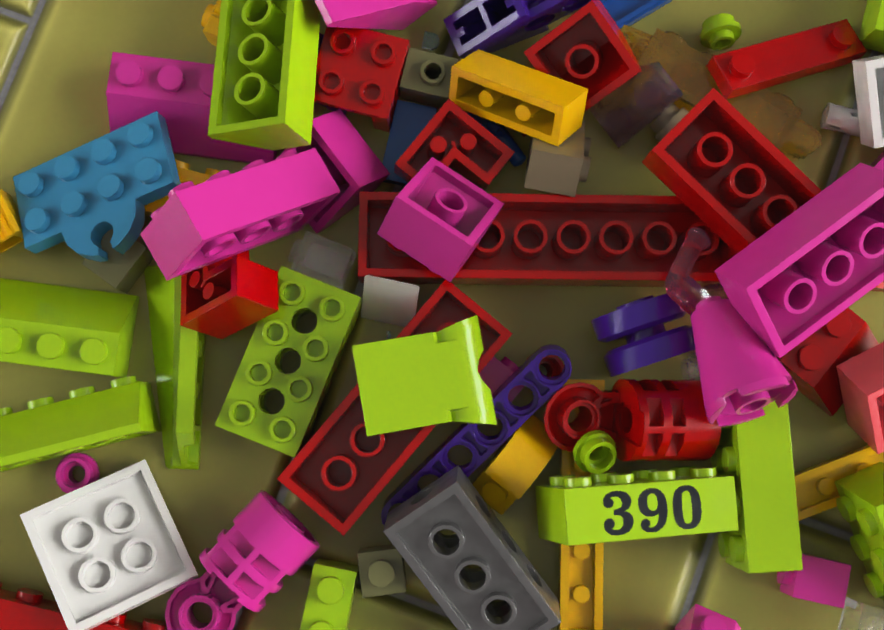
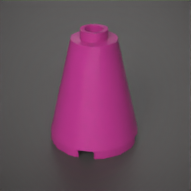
(735, 365)

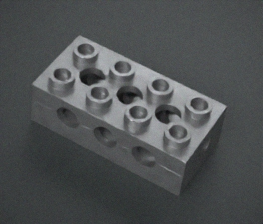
(478, 540)

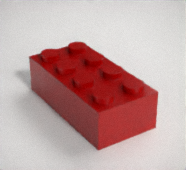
(729, 172)

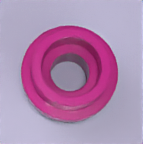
(65, 469)

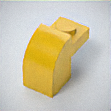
(515, 465)

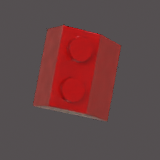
(587, 52)
(816, 358)

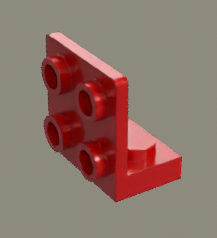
(361, 72)

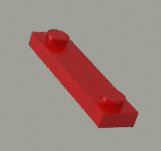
(785, 59)

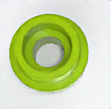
(720, 32)
(602, 458)

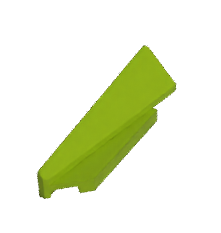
(178, 371)

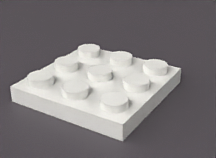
(108, 547)

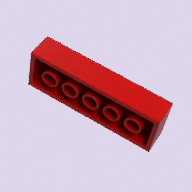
(341, 466)

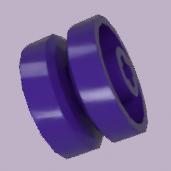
(644, 332)

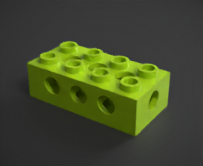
(262, 369)

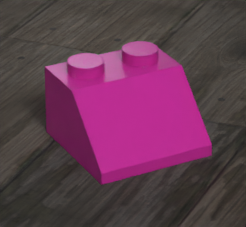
(348, 161)
(439, 218)

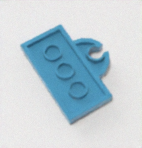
(98, 190)

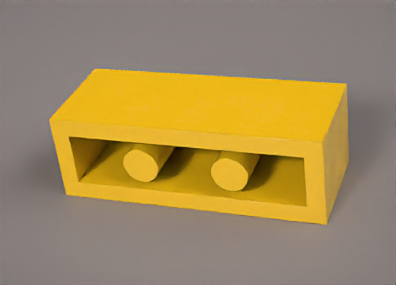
(518, 96)

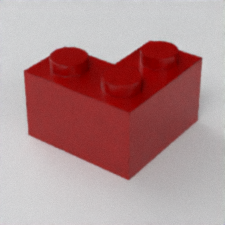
(457, 143)
(228, 296)

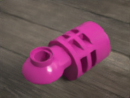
(243, 565)

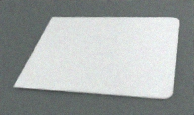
(389, 300)

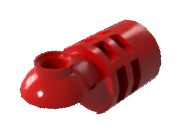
(643, 418)

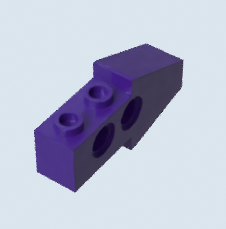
(501, 23)

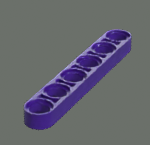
(478, 443)

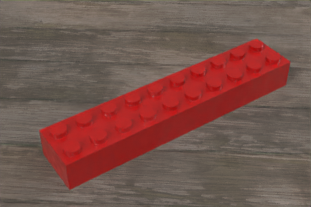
(556, 242)

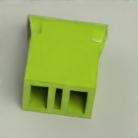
(424, 380)

